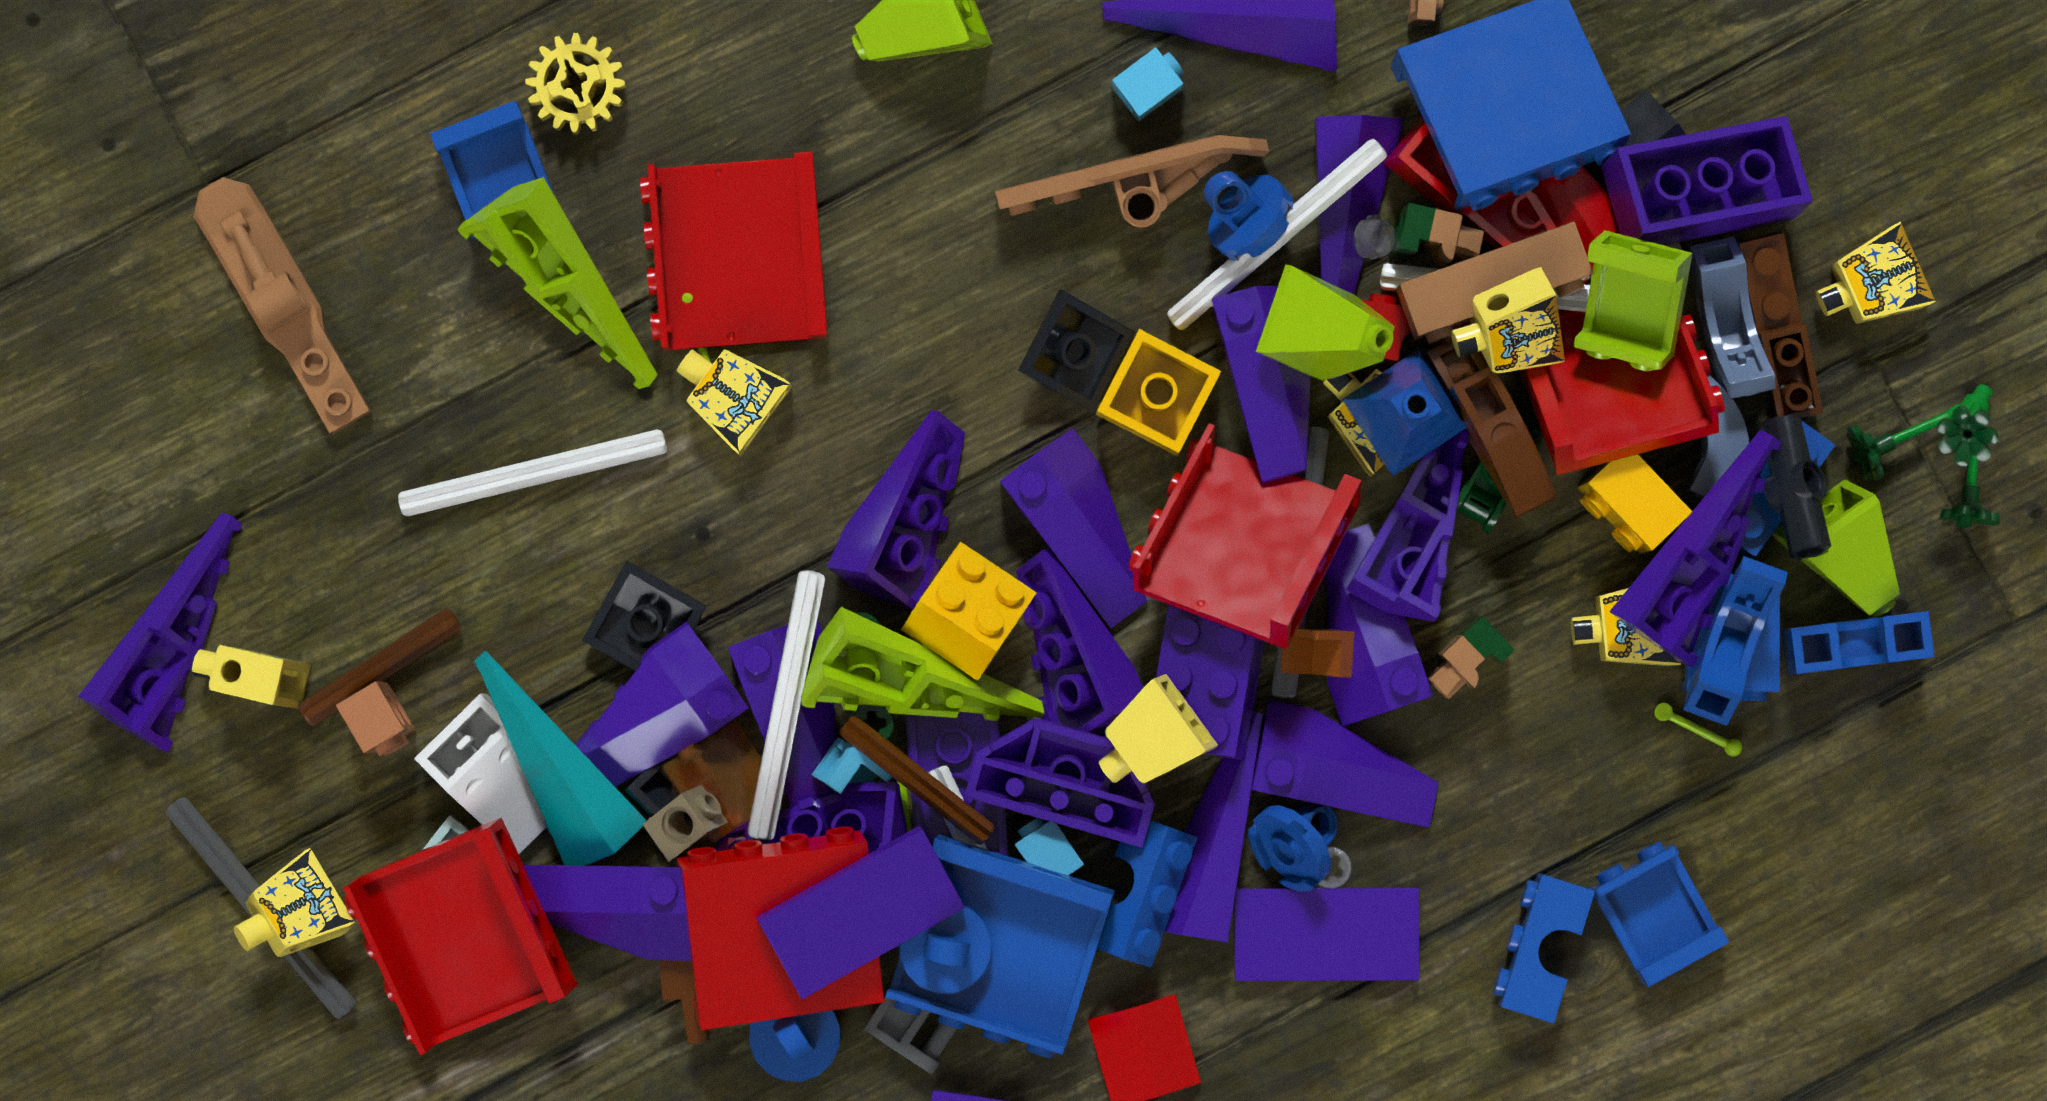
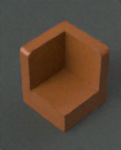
(1319, 652)

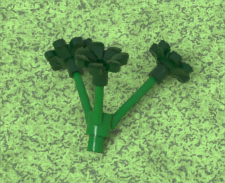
(1965, 434)

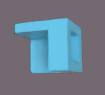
(847, 765)

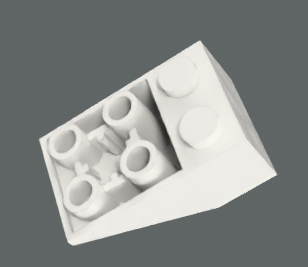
(482, 772)

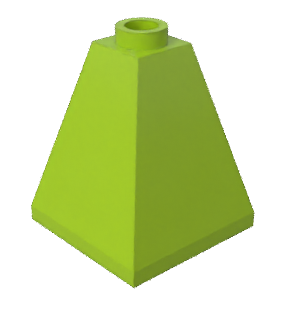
(919, 29)
(1322, 328)
(1860, 553)

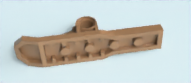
(1158, 173)
(278, 297)

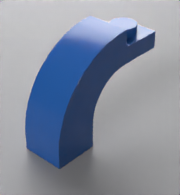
(1731, 640)

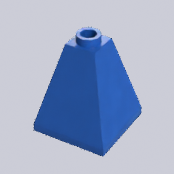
(1388, 423)

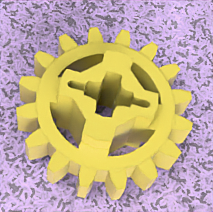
(555, 90)

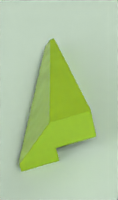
(540, 245)
(875, 666)

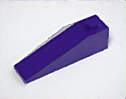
(1079, 661)
(662, 709)

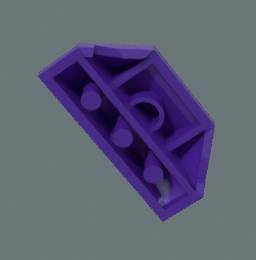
(1058, 778)

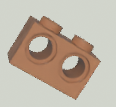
(376, 719)

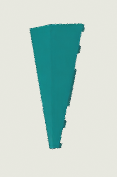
(576, 800)

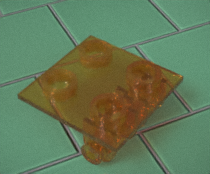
(726, 768)

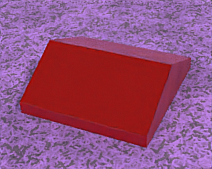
(1144, 1050)

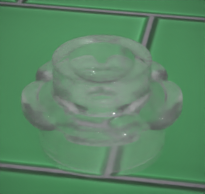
(1373, 237)

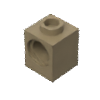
(670, 829)

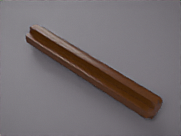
(380, 665)
(917, 780)

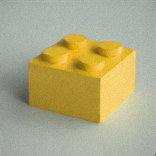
(1158, 392)
(1633, 502)
(968, 611)

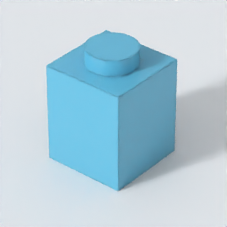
(1148, 83)
(1047, 847)

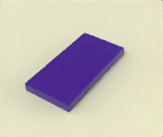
(953, 744)
(860, 912)
(1326, 934)

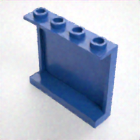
(1513, 100)
(1041, 949)

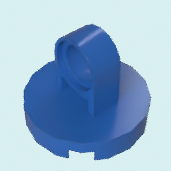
(1248, 214)
(1293, 845)
(948, 954)
(796, 1045)

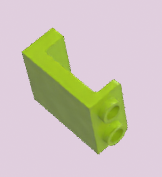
(1634, 301)

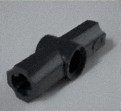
(1796, 489)

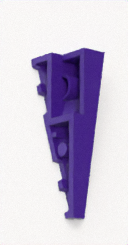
(1274, 28)
(1335, 142)
(1410, 552)
(1677, 587)
(150, 666)
(1219, 822)

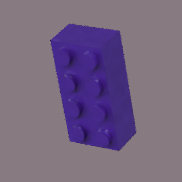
(1707, 182)
(1215, 674)

